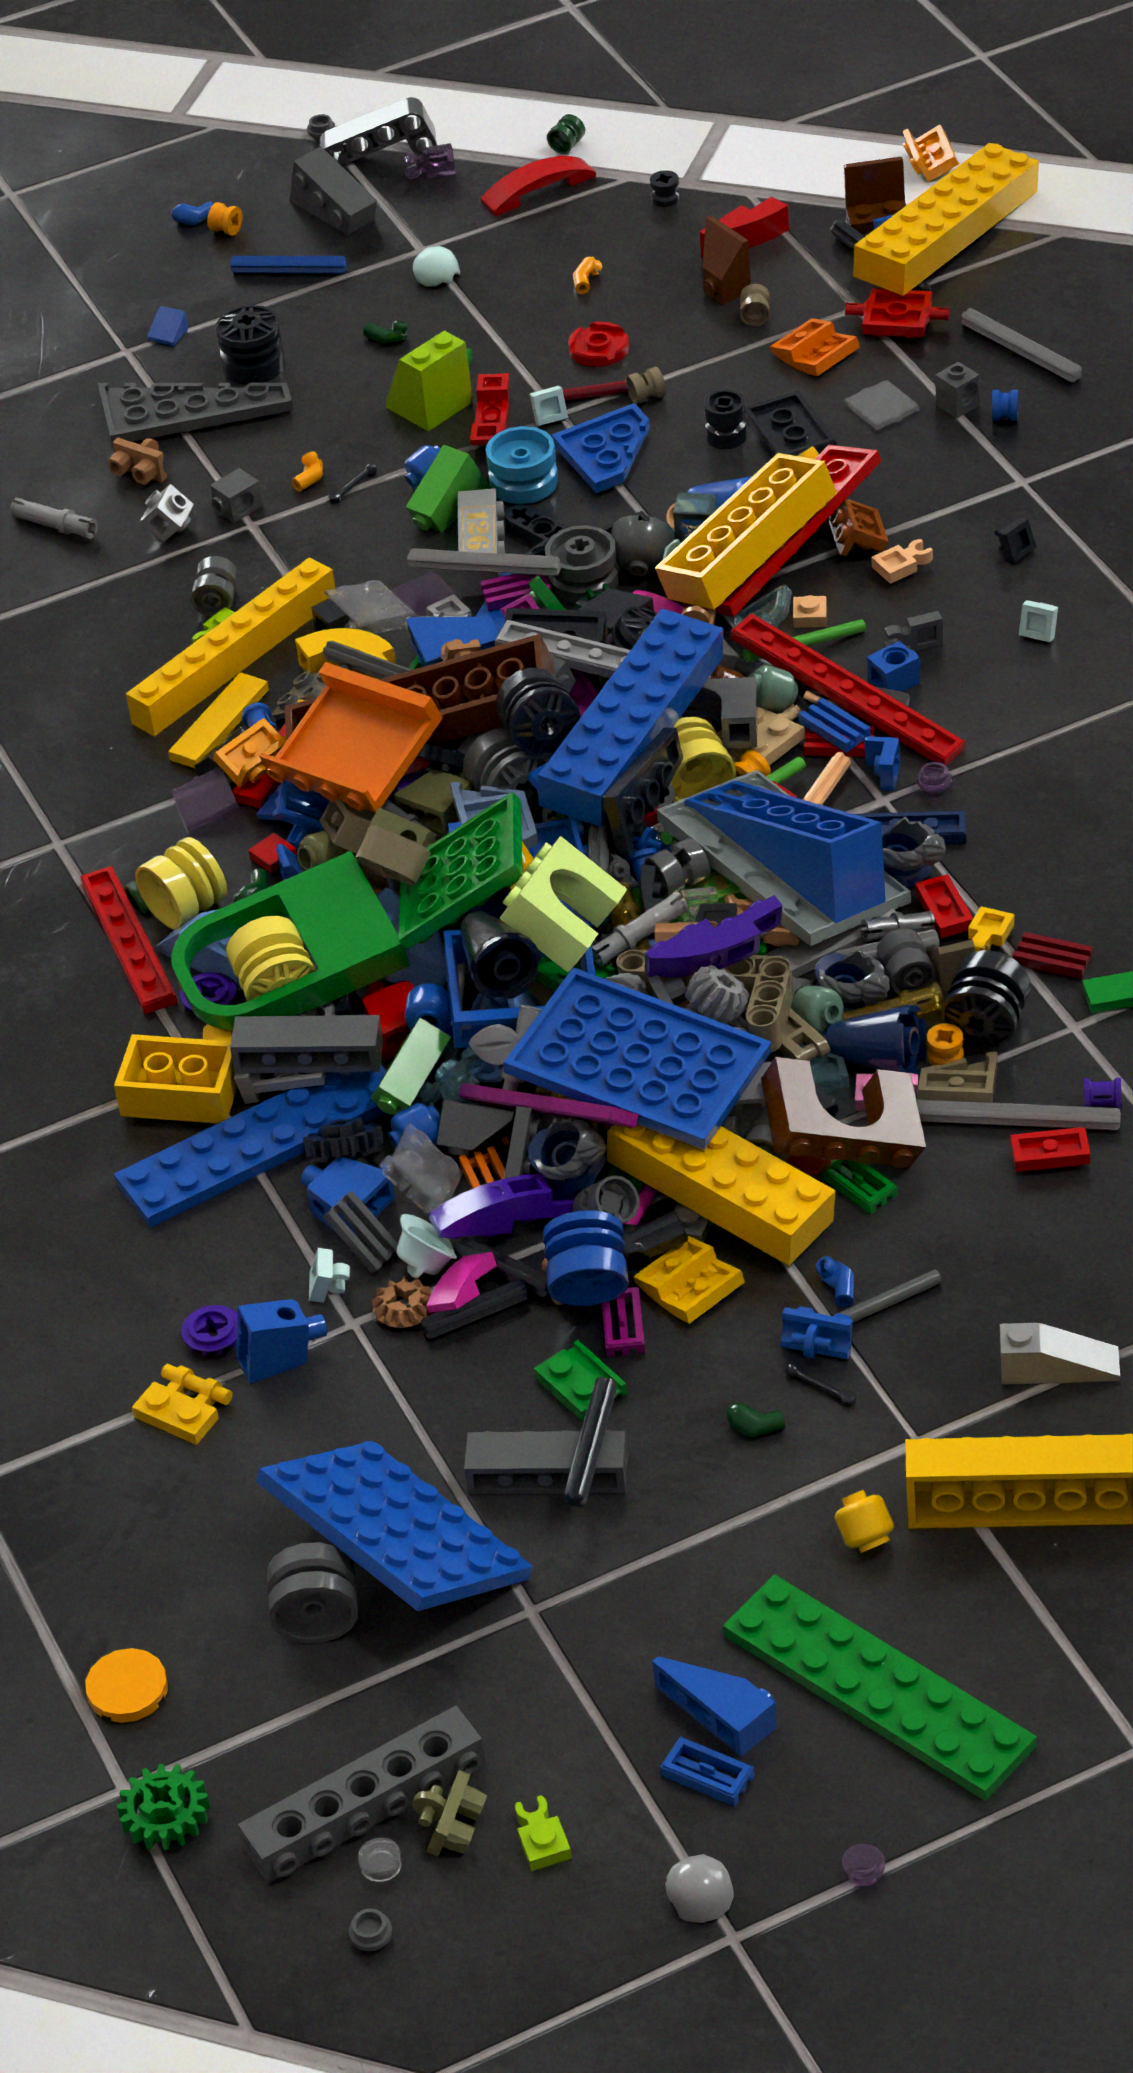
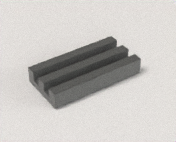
(366, 1227)

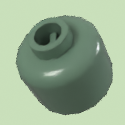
(775, 688)
(818, 1006)

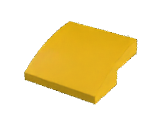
(689, 1279)

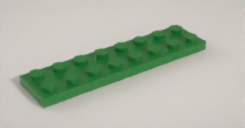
(880, 1687)

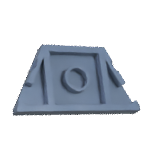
(472, 803)

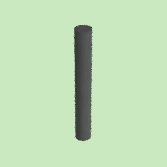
(893, 1296)

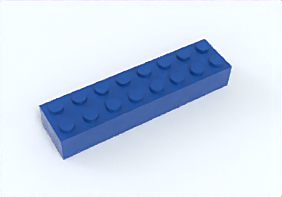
(629, 712)

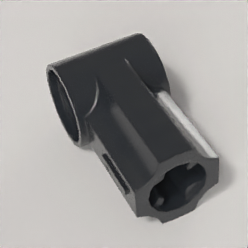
(650, 1240)

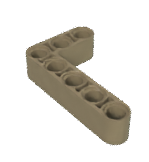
(765, 979)

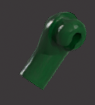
(386, 336)
(259, 882)
(751, 1422)

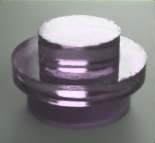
(934, 777)
(863, 1864)

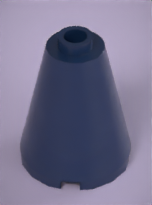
(881, 1040)

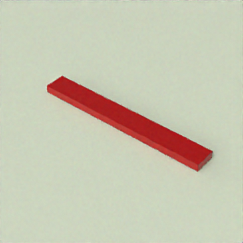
(847, 690)

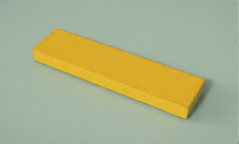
(218, 719)

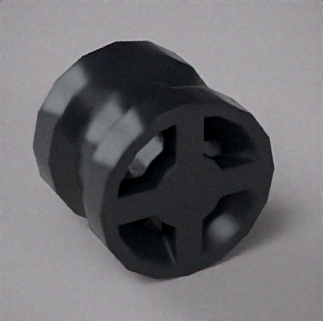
(664, 188)

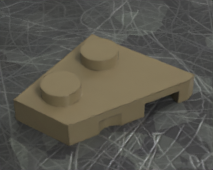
(959, 1081)

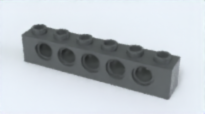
(423, 1758)

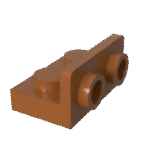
(857, 524)

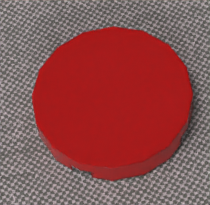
(599, 344)

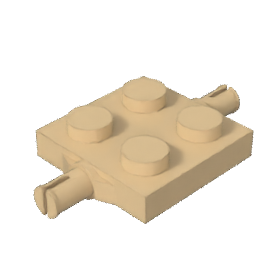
(775, 734)

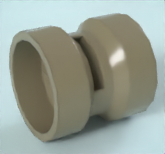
(755, 305)
(645, 385)

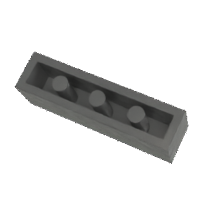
(307, 1044)
(539, 1462)

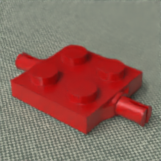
(897, 314)

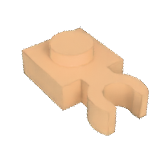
(901, 562)

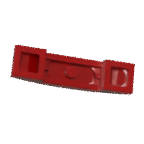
(507, 191)
(491, 407)

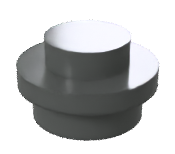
(319, 124)
(370, 1930)

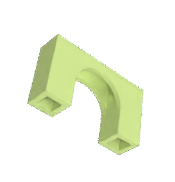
(537, 912)

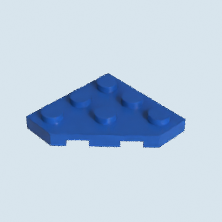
(604, 446)

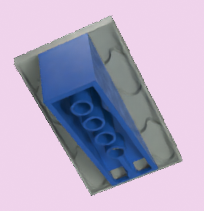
(808, 855)

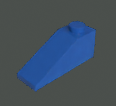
(719, 1701)

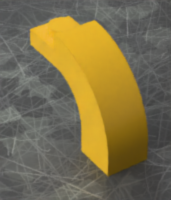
(311, 647)

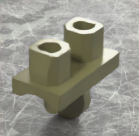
(448, 1831)

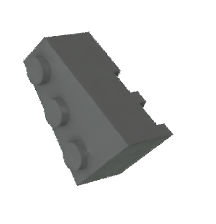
(330, 192)

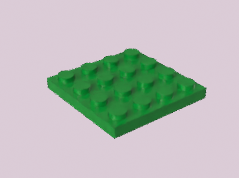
(463, 871)

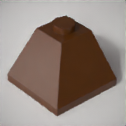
(724, 262)

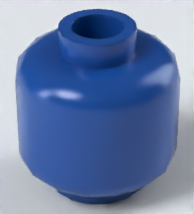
(419, 463)
(430, 1004)
(421, 1117)

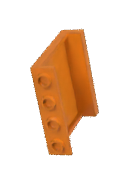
(355, 739)

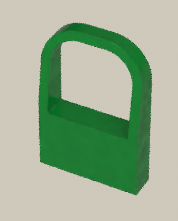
(340, 930)

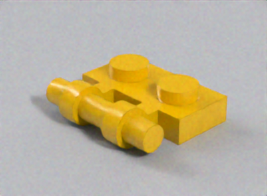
(178, 1413)

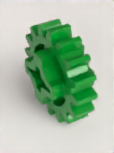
(163, 1806)

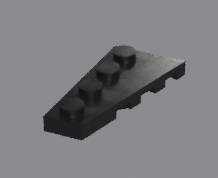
(640, 789)

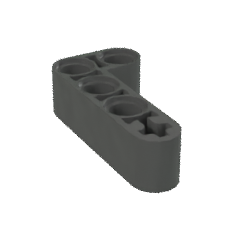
(342, 141)

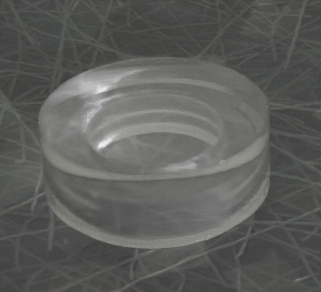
(380, 1859)

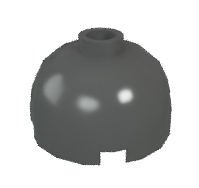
(640, 543)

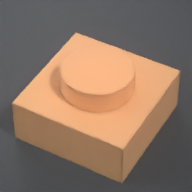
(809, 611)

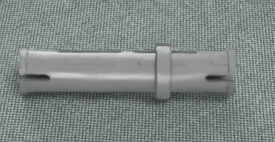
(64, 519)
(627, 936)

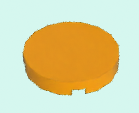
(126, 1685)

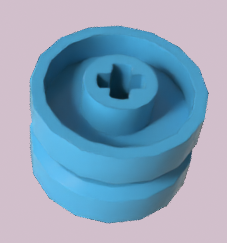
(522, 464)

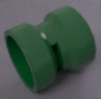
(565, 134)

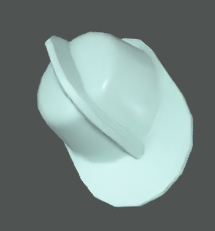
(422, 1247)

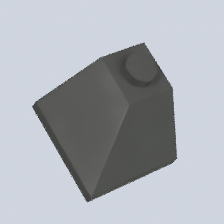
(472, 1125)

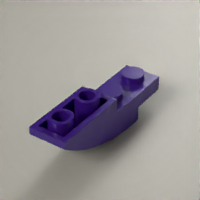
(721, 946)
(495, 1205)

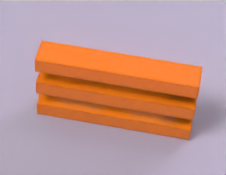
(481, 1160)

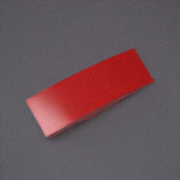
(756, 224)

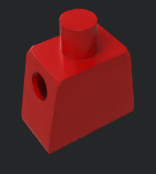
(390, 1005)

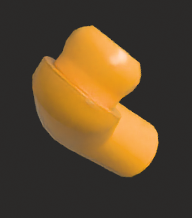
(581, 273)
(312, 471)

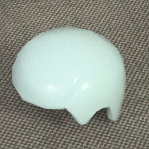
(435, 266)

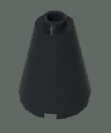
(498, 956)

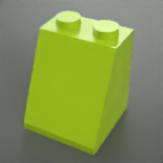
(432, 382)

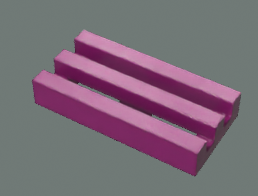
(507, 589)
(624, 1343)

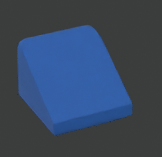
(168, 326)
(287, 862)

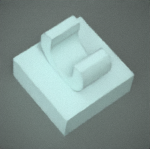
(548, 405)
(1038, 621)
(326, 1276)

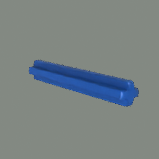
(289, 264)

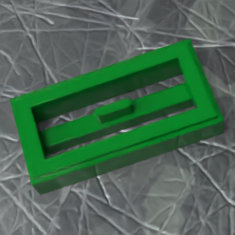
(854, 1186)

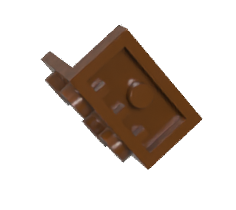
(873, 191)

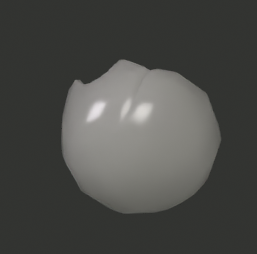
(699, 1888)

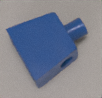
(342, 1176)
(274, 1337)

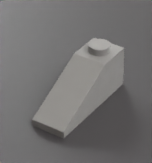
(1051, 1355)

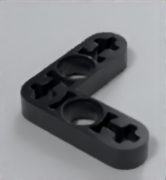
(526, 521)

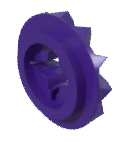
(213, 984)
(195, 1329)

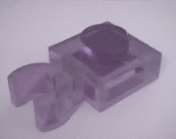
(435, 162)

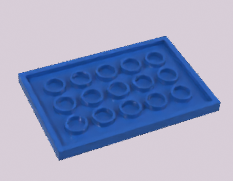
(638, 1056)
(394, 1525)

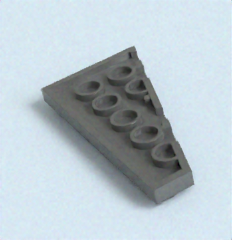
(183, 407)

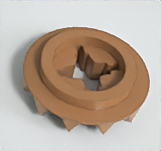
(397, 1314)

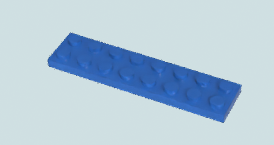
(244, 1145)

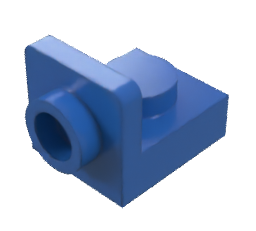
(884, 756)

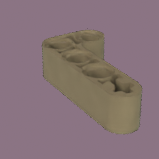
(390, 859)

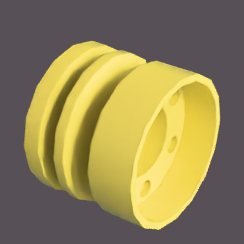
(704, 759)
(181, 882)
(267, 955)

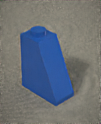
(431, 633)

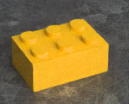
(176, 1079)

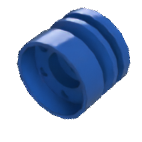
(585, 1258)

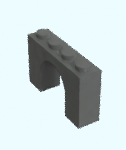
(732, 705)

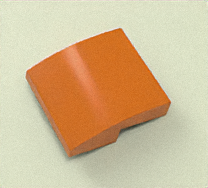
(814, 347)

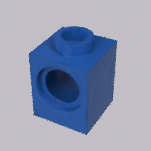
(894, 667)

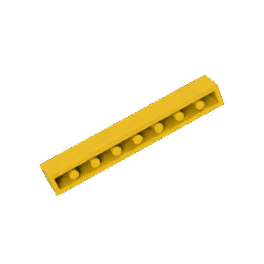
(229, 647)

